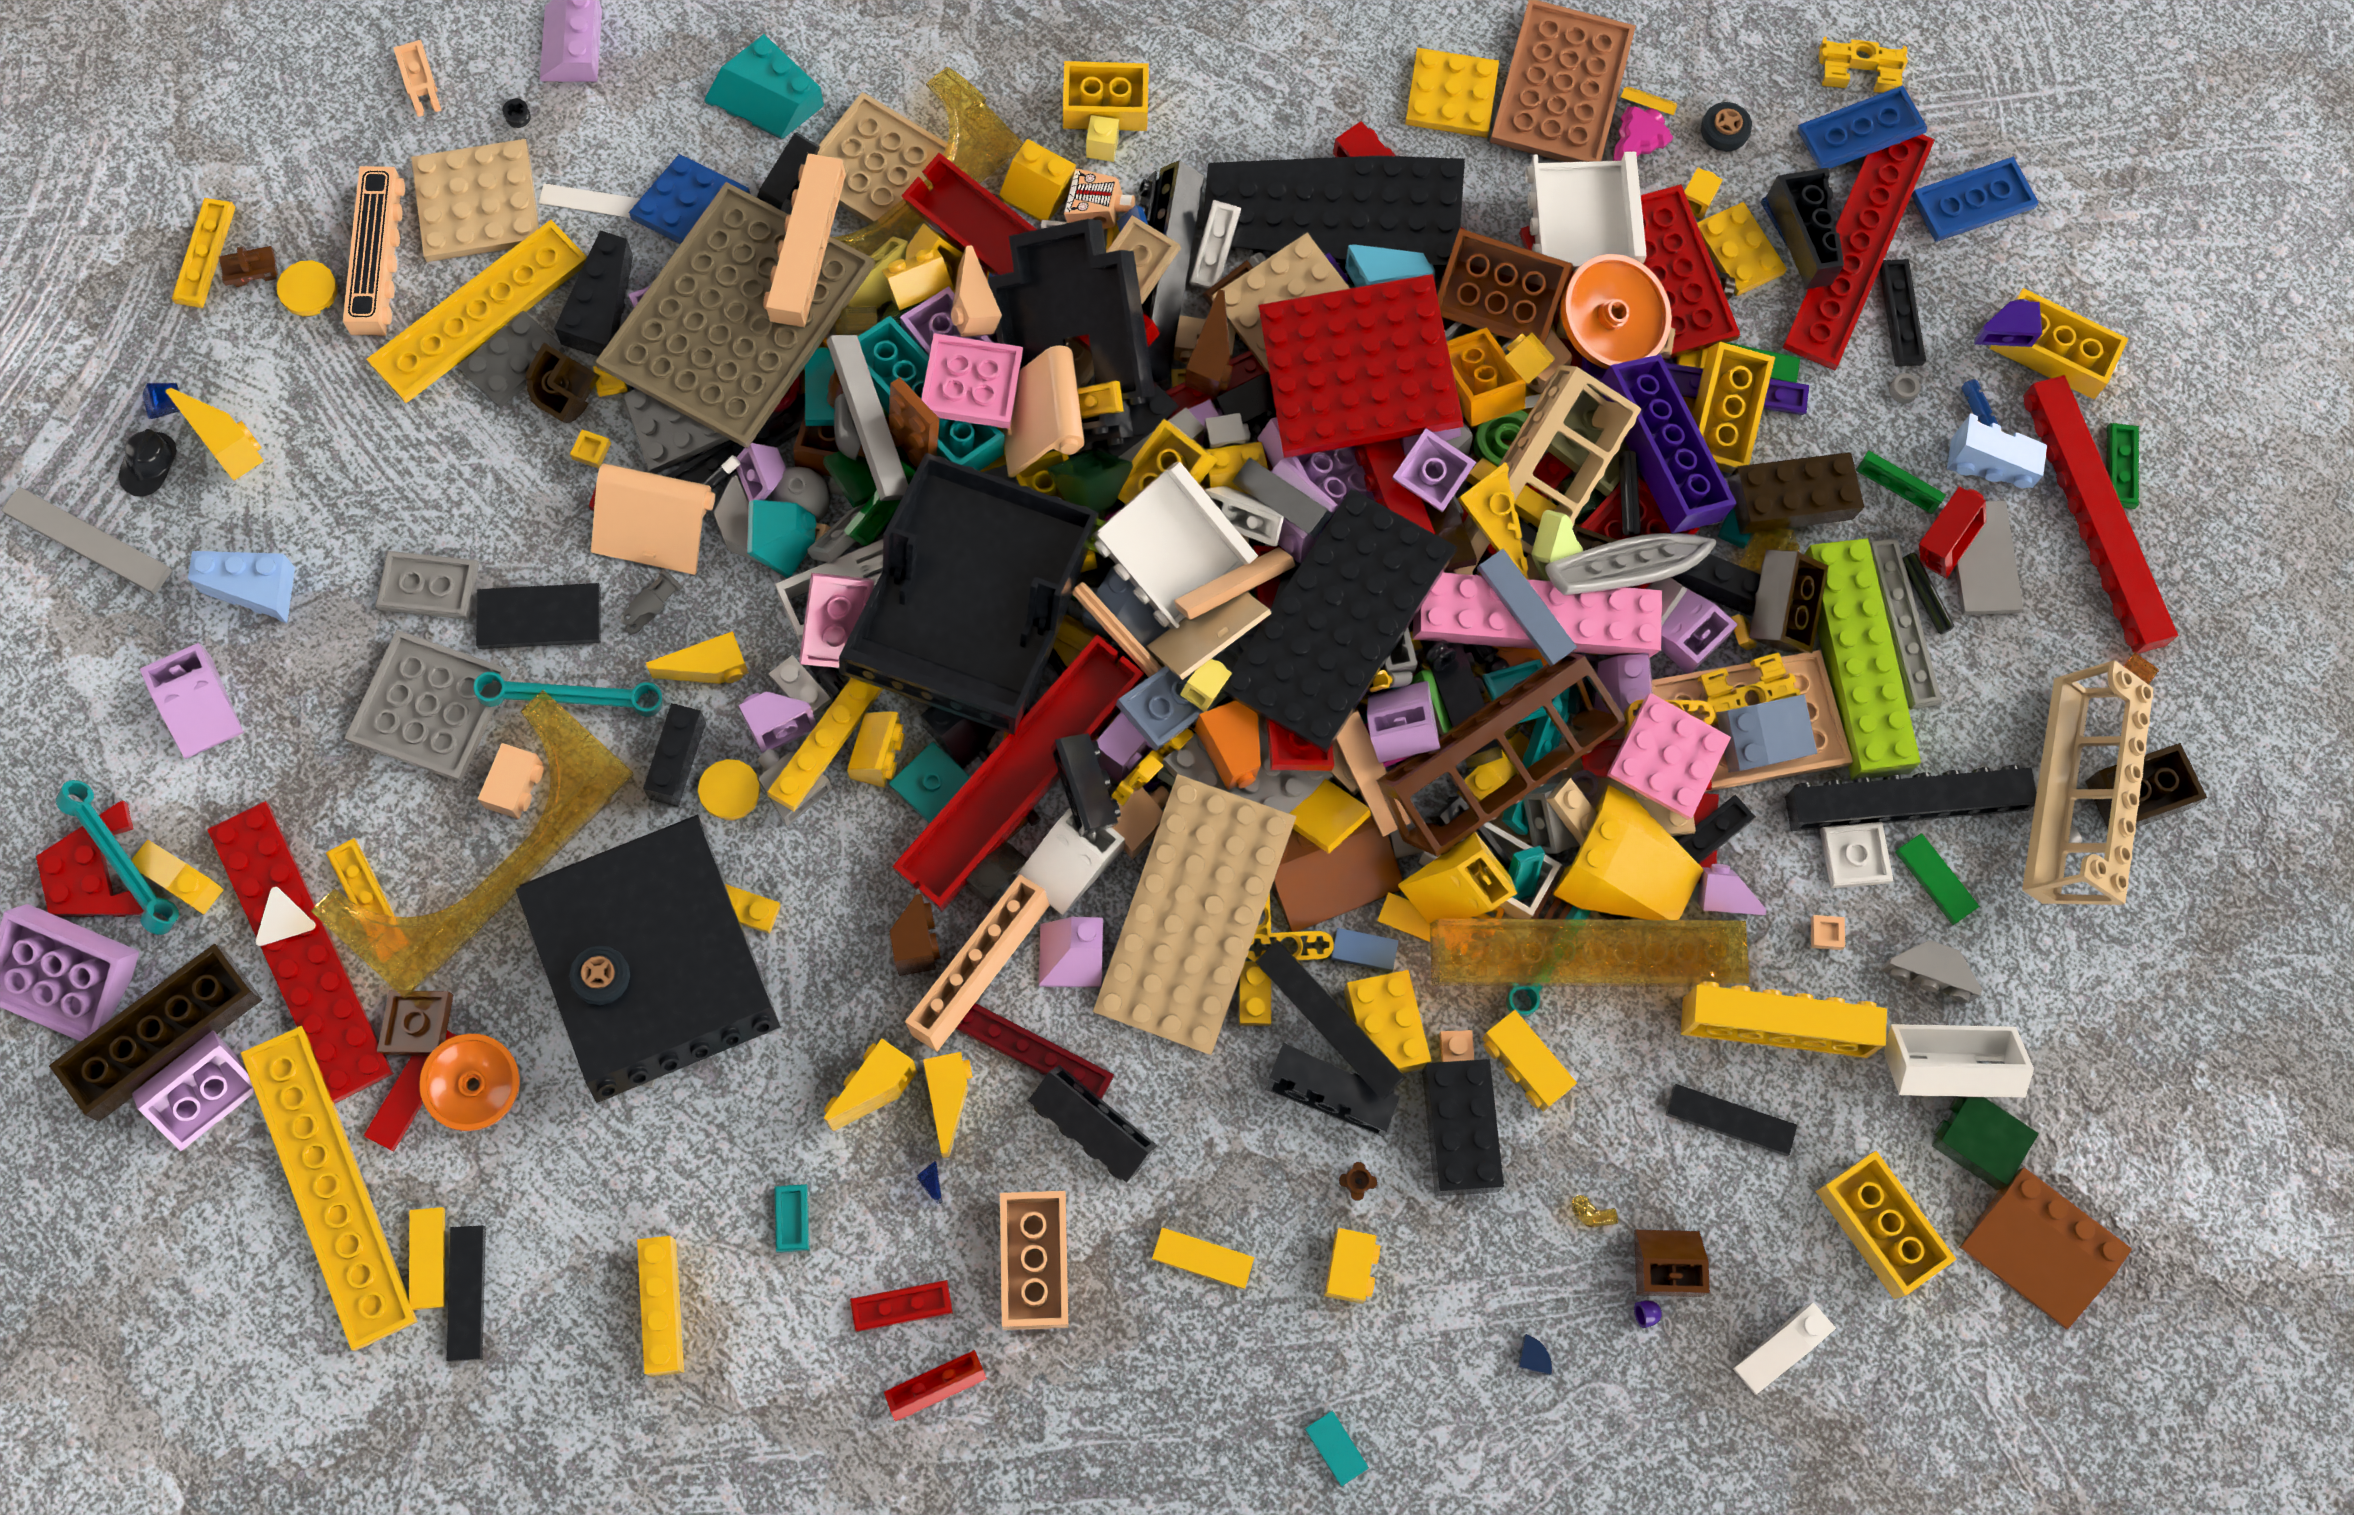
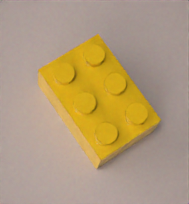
(1105, 91)
(1390, 1017)

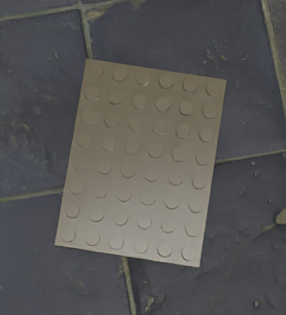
(702, 323)

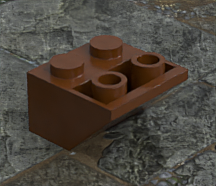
(911, 939)
(1670, 1263)

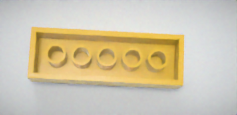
(1784, 1020)

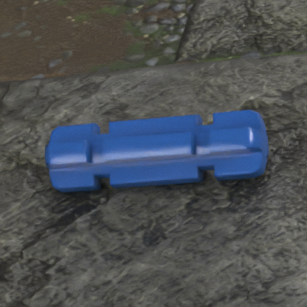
(1978, 402)

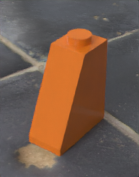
(1231, 742)

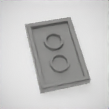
(427, 585)

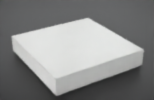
(1856, 855)

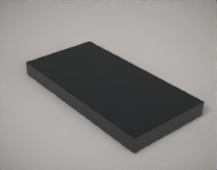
(538, 616)

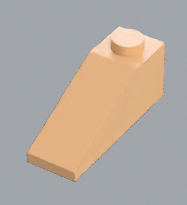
(973, 304)

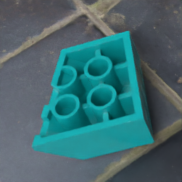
(766, 89)

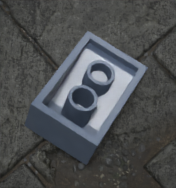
(1127, 608)
(1767, 733)

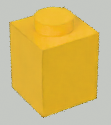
(1702, 191)

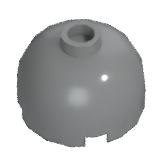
(805, 488)

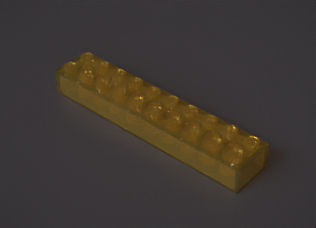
(1588, 952)

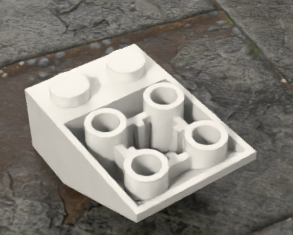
(1071, 863)

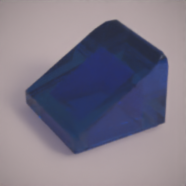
(158, 401)
(930, 1181)

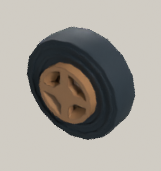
(1728, 116)
(592, 965)

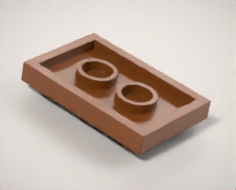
(912, 423)

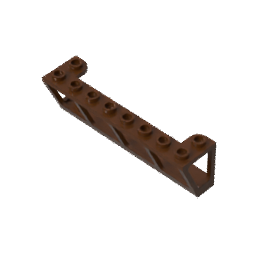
(1491, 724)

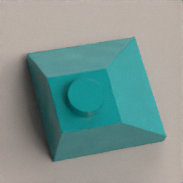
(779, 534)

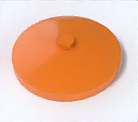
(1615, 310)

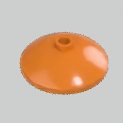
(450, 1070)

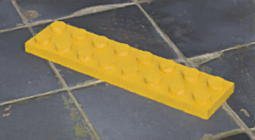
(477, 311)

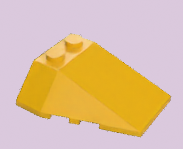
(1629, 865)

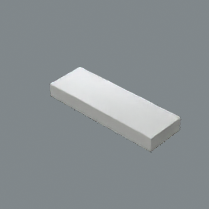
(1215, 245)

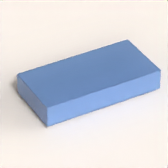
(1364, 950)

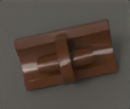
(248, 266)

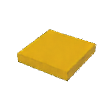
(1329, 816)

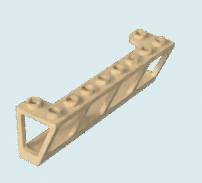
(1536, 435)
(2058, 790)

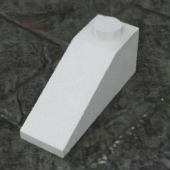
(1248, 514)
(1784, 1347)

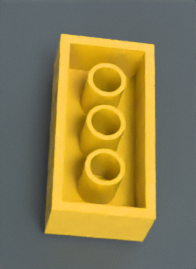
(2069, 347)
(1732, 402)
(1885, 1225)

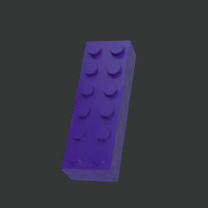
(1670, 446)

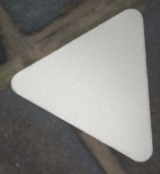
(282, 919)

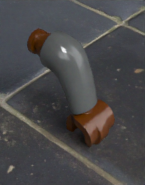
(844, 427)

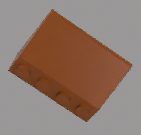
(1502, 287)
(1324, 885)
(2045, 1247)

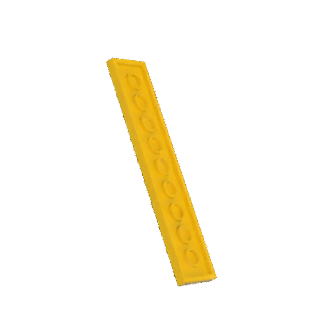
(328, 1189)

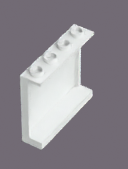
(1586, 209)
(1171, 542)

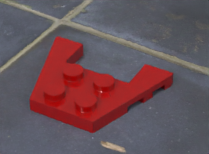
(77, 873)

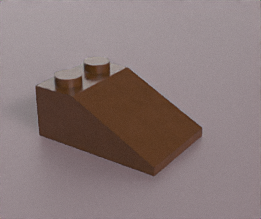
(1209, 363)

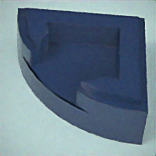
(1534, 1356)

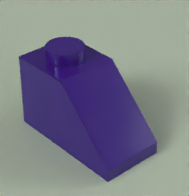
(2013, 325)

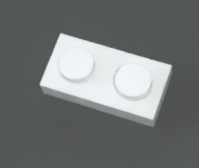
(799, 684)

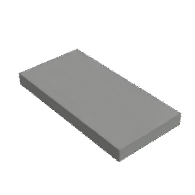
(1988, 568)

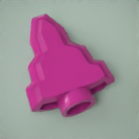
(1641, 132)

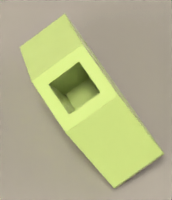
(1553, 541)

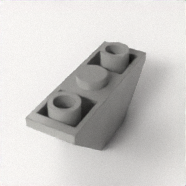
(732, 518)
(1935, 969)

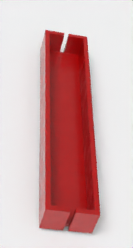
(975, 218)
(1015, 774)

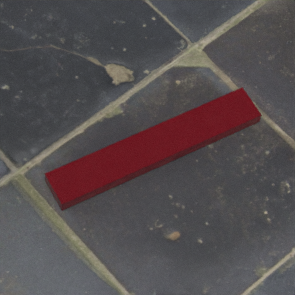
(1031, 1048)

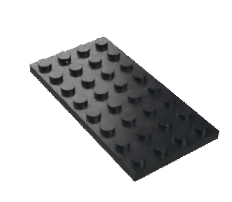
(1338, 620)

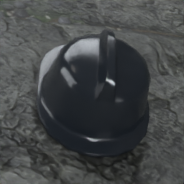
(146, 462)

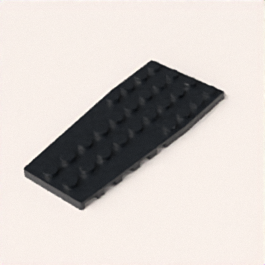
(1343, 202)

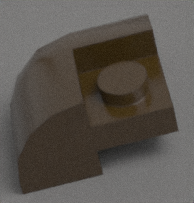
(559, 384)

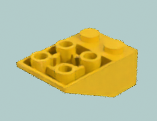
(1459, 883)
(874, 1085)

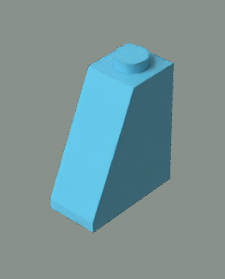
(1379, 265)

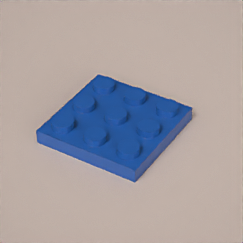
(679, 198)

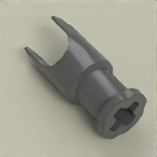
(649, 602)

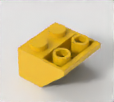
(876, 748)

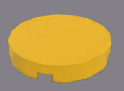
(307, 288)
(729, 789)

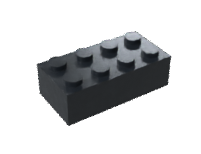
(1462, 1127)

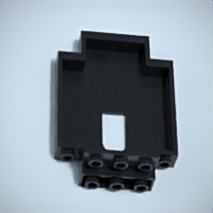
(1072, 289)

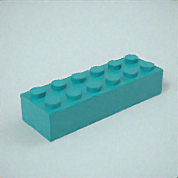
(895, 354)

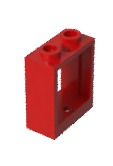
(1953, 531)

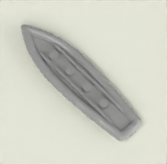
(1628, 562)

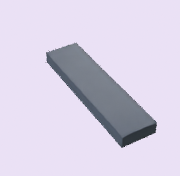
(1526, 607)

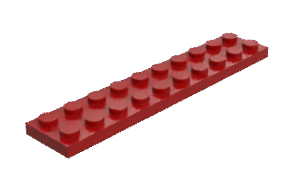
(1865, 233)
(304, 964)

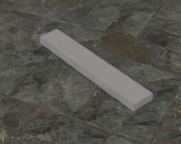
(868, 416)
(86, 540)
(1905, 625)

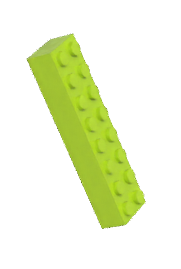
(1863, 663)

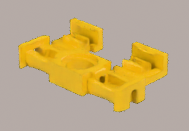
(1840, 53)
(1771, 680)
(1149, 767)

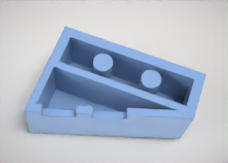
(1996, 455)
(246, 579)

